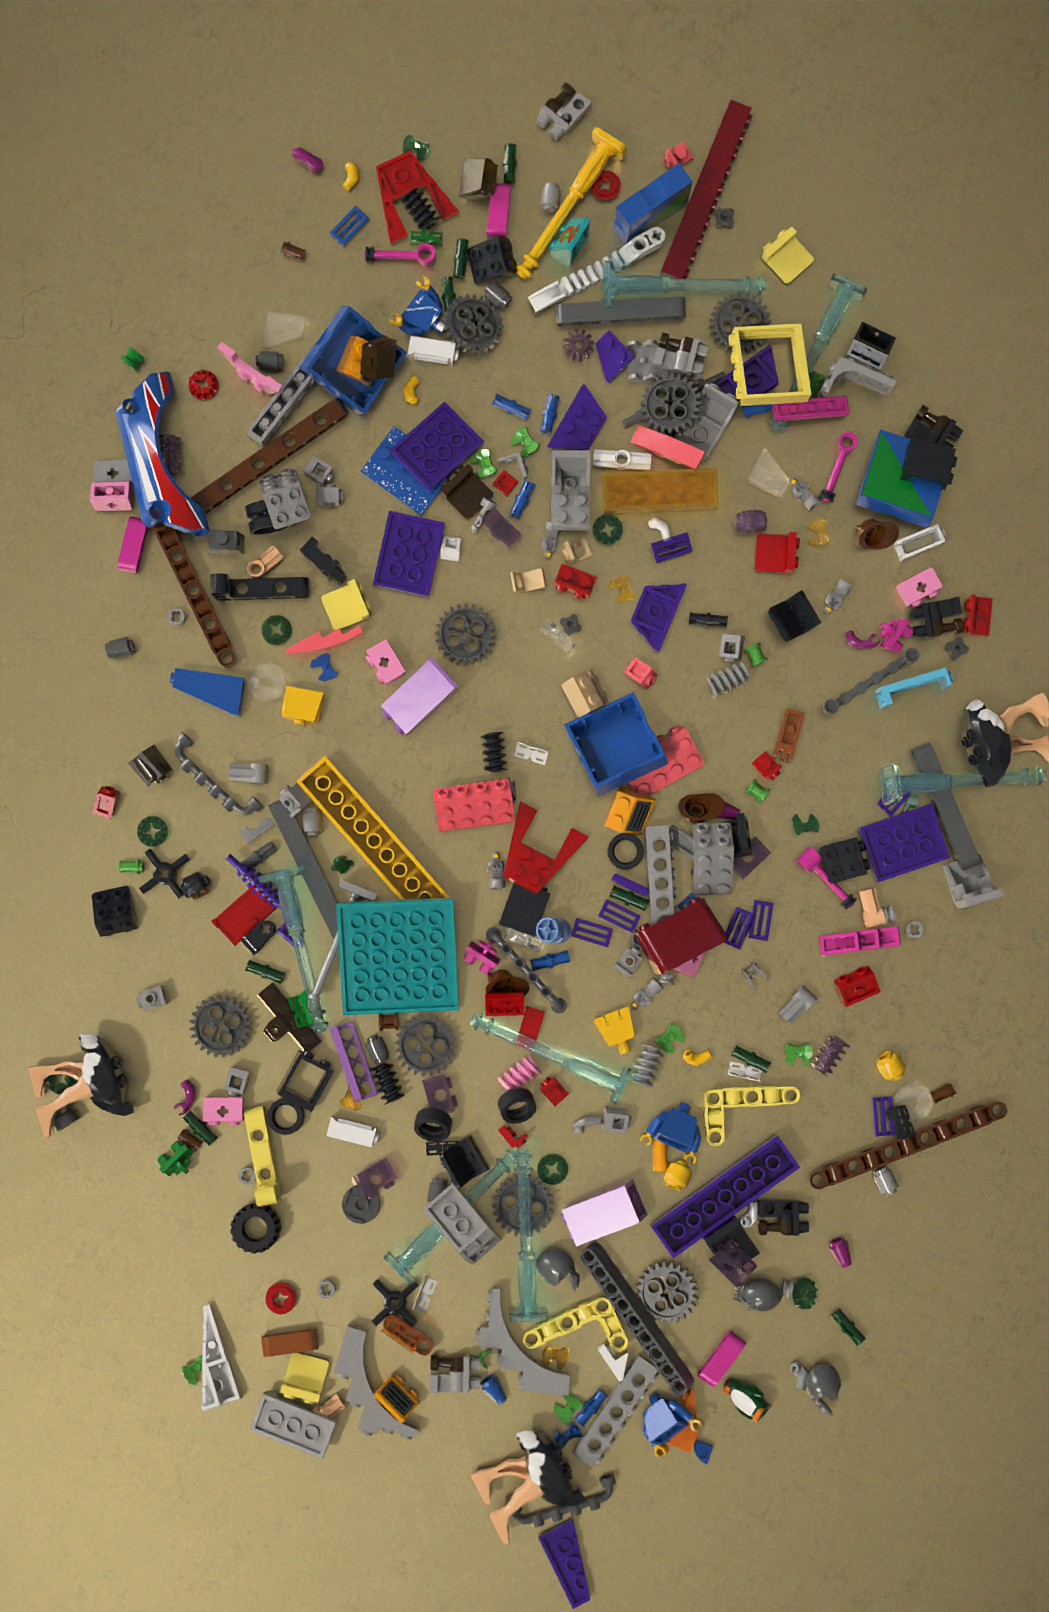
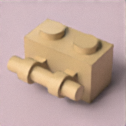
(585, 693)

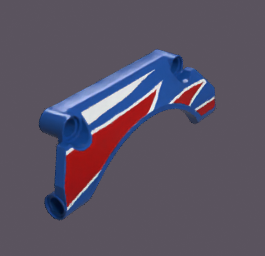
(152, 482)

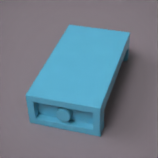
(884, 693)

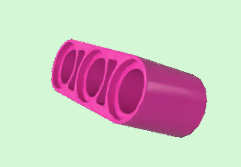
(499, 210)
(132, 545)
(721, 1359)

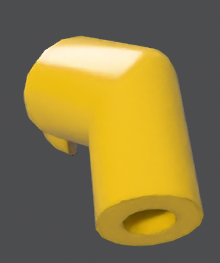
(353, 175)
(409, 390)
(696, 1059)

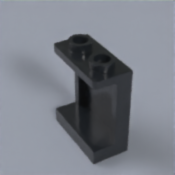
(929, 462)
(740, 836)
(524, 909)

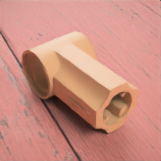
(265, 561)
(872, 914)
(331, 1407)

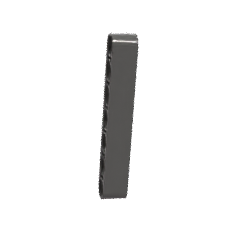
(623, 311)
(947, 810)

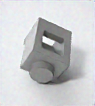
(314, 466)
(329, 495)
(726, 644)
(294, 798)
(621, 964)
(159, 998)
(234, 1073)
(618, 1126)

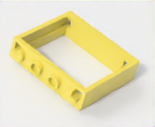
(800, 362)

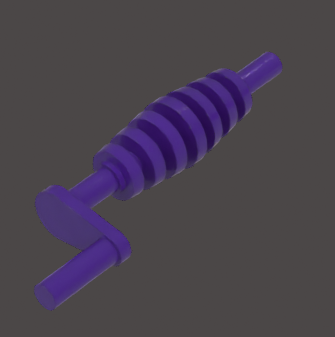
(265, 890)

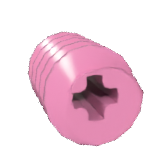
(520, 1075)

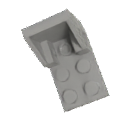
(570, 490)
(970, 885)
(462, 1224)

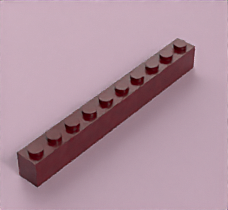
(706, 190)

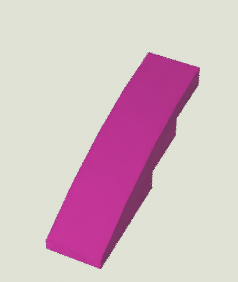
(860, 940)

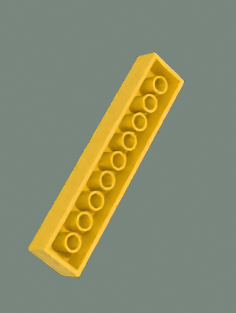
(368, 833)

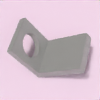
(521, 463)

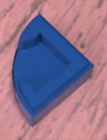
(703, 1450)

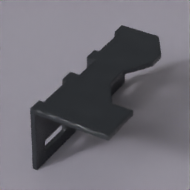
(893, 1113)
(438, 1147)

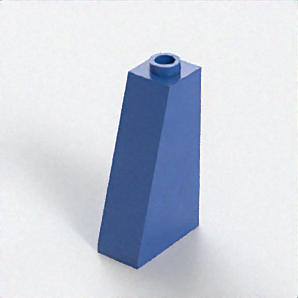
(214, 689)

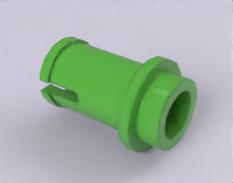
(131, 866)

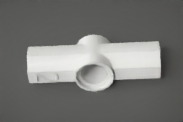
(635, 461)

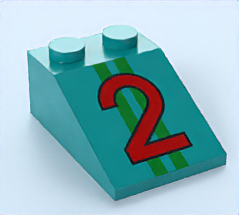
(571, 240)

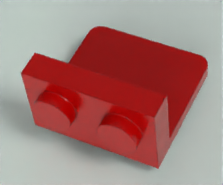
(776, 553)

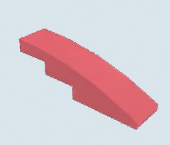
(667, 447)
(316, 643)

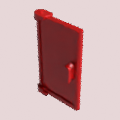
(242, 916)

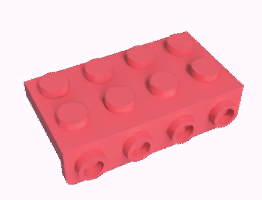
(681, 759)
(473, 805)

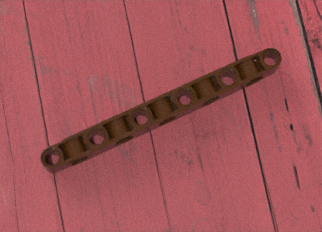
(271, 455)
(200, 602)
(939, 1132)

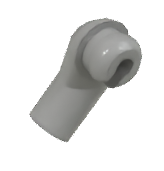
(586, 1121)
(801, 1373)

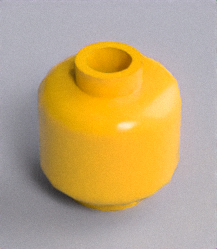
(891, 1066)
(677, 1175)

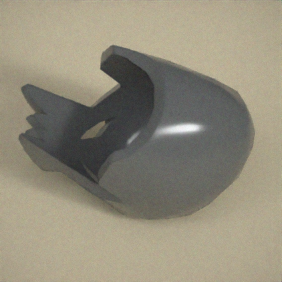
(555, 1265)
(759, 1294)
(823, 1381)

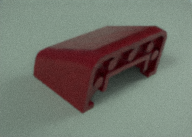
(681, 936)

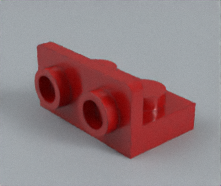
(574, 581)
(978, 616)
(857, 986)
(504, 1004)

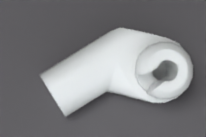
(662, 525)
(751, 1216)

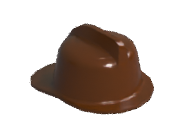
(877, 534)
(701, 807)
(504, 982)

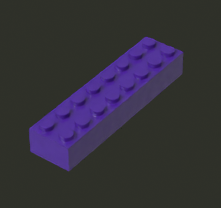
(724, 1196)

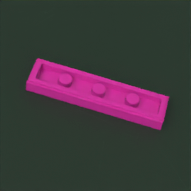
(814, 408)

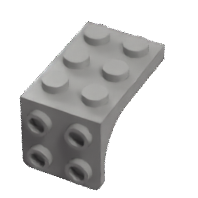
(867, 376)
(715, 415)
(284, 498)
(713, 858)

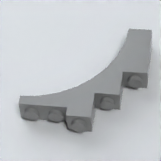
(535, 1375)
(375, 1414)

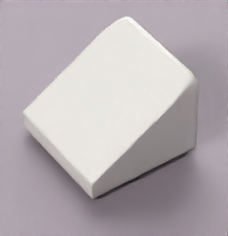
(450, 548)

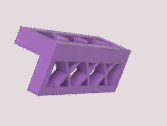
(346, 1064)

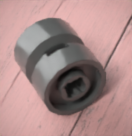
(64, 1119)

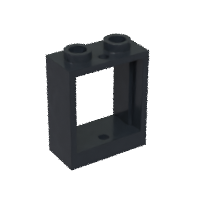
(865, 340)
(297, 1098)

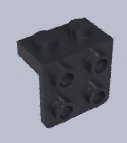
(492, 259)
(794, 616)
(844, 860)
(113, 911)
(463, 1161)

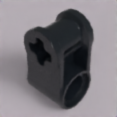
(256, 939)

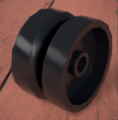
(261, 520)

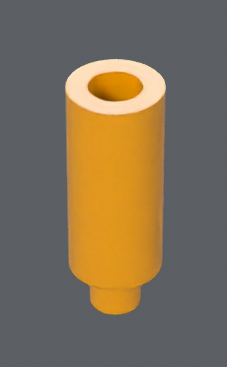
(659, 1156)

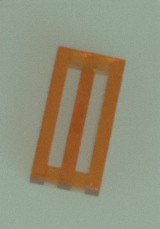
(407, 1327)

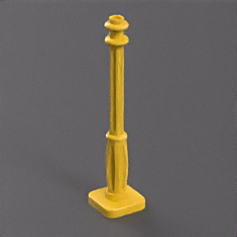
(606, 147)

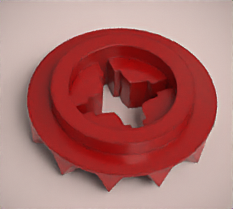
(606, 176)
(206, 392)
(276, 1306)

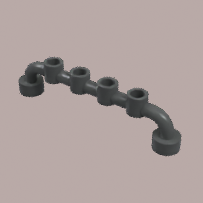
(910, 656)
(202, 778)
(557, 1004)
(555, 1513)

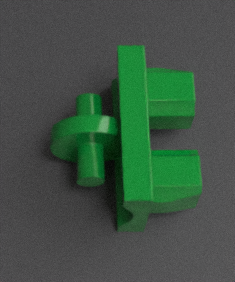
(178, 1161)

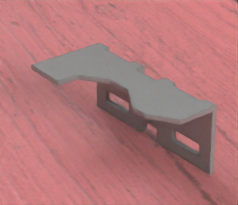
(250, 835)

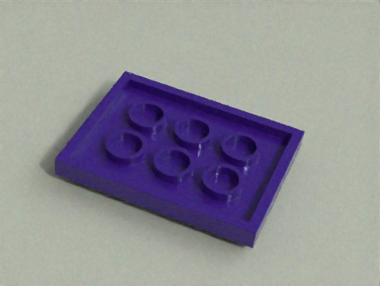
(437, 446)
(408, 553)
(904, 843)

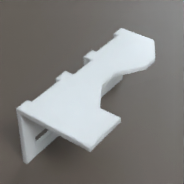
(535, 754)
(741, 1070)
(426, 1290)

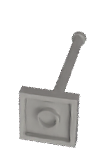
(356, 894)

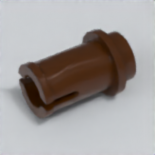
(292, 251)
(943, 1093)
(190, 1140)

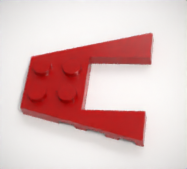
(397, 179)
(530, 867)

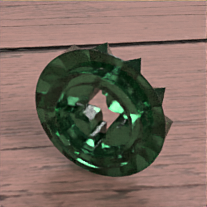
(612, 521)
(276, 639)
(144, 826)
(51, 1081)
(543, 1170)
(800, 1289)

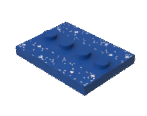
(396, 479)

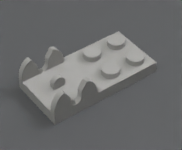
(642, 366)
(293, 1424)

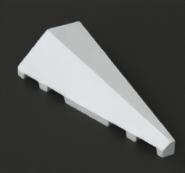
(218, 1377)

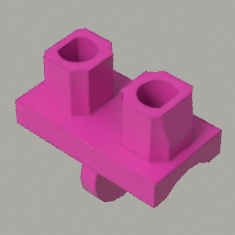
(894, 631)
(484, 953)

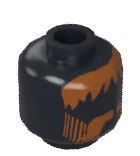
(196, 885)

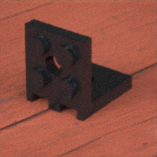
(731, 1230)

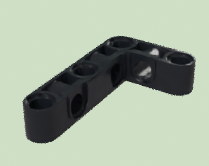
(227, 589)

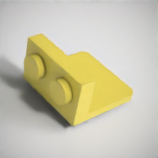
(787, 255)
(346, 606)
(305, 1377)

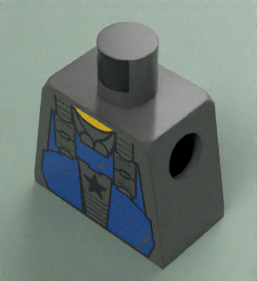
(226, 542)

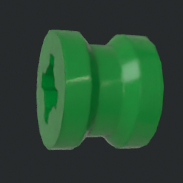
(132, 358)

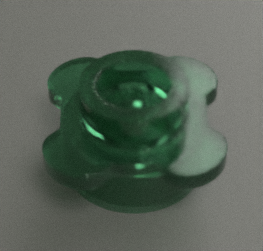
(342, 864)

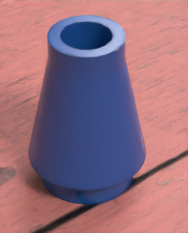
(493, 1388)

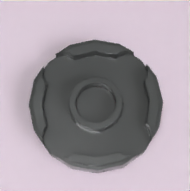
(359, 1209)

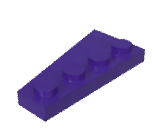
(565, 1557)

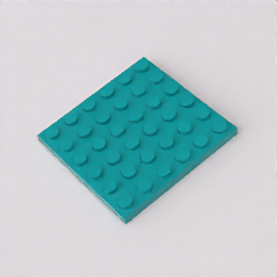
(397, 956)

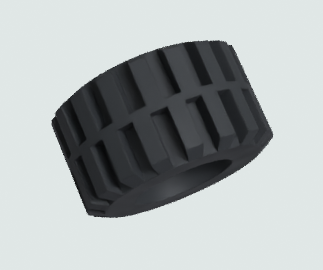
(243, 1240)

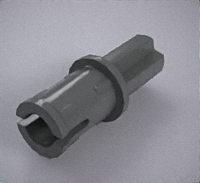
(259, 855)

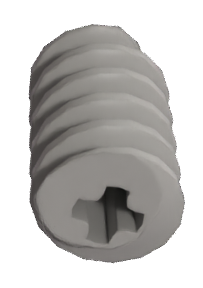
(728, 679)
(647, 1065)

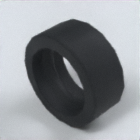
(630, 837)
(514, 1096)
(435, 1116)
(271, 1119)

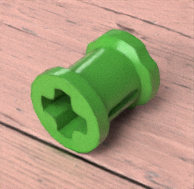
(756, 654)
(757, 790)

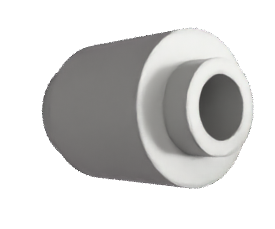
(550, 197)
(312, 821)
(885, 1181)

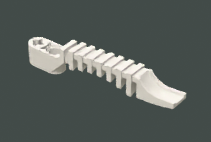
(584, 279)

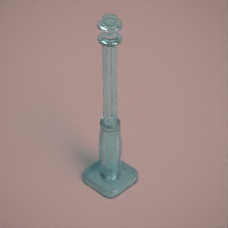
(649, 284)
(845, 292)
(894, 784)
(293, 919)
(578, 1066)
(432, 1235)
(527, 1279)

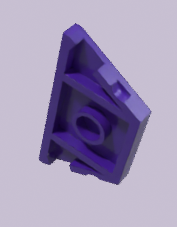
(758, 372)
(579, 424)
(656, 612)

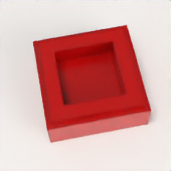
(505, 483)

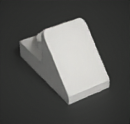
(616, 1364)

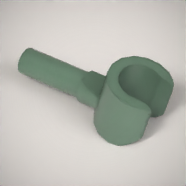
(911, 801)

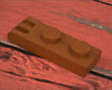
(789, 734)

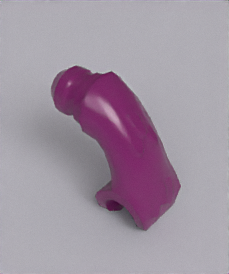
(313, 162)
(856, 642)
(190, 1096)

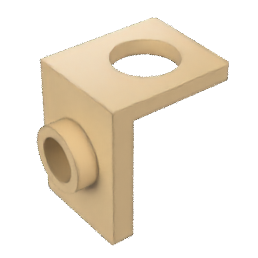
(570, 555)
(529, 580)

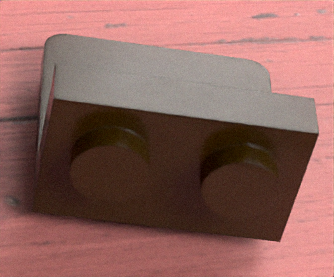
(465, 491)

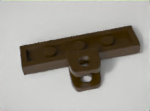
(284, 1020)

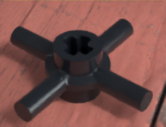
(157, 879)
(401, 1309)

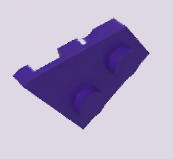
(613, 355)

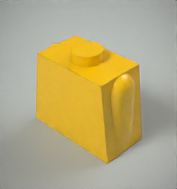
(302, 705)

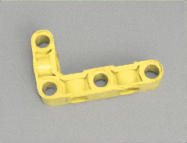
(737, 1097)
(262, 1155)
(580, 1315)

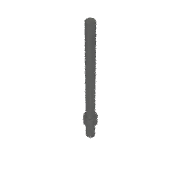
(638, 416)

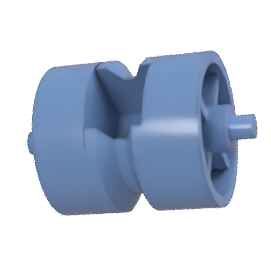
(553, 930)

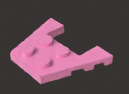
(247, 372)

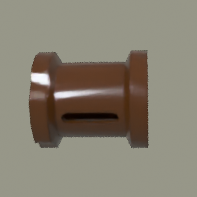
(389, 1022)

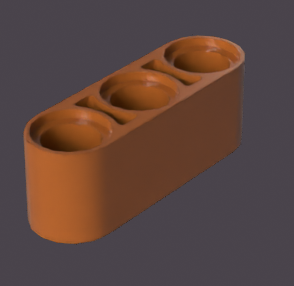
(289, 1342)
(418, 1349)

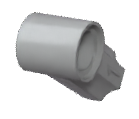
(253, 773)
(800, 1001)

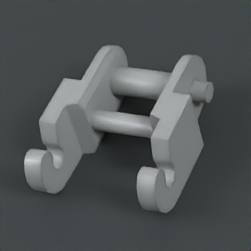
(759, 971)

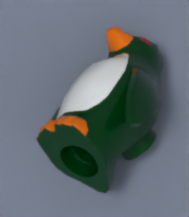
(747, 1399)

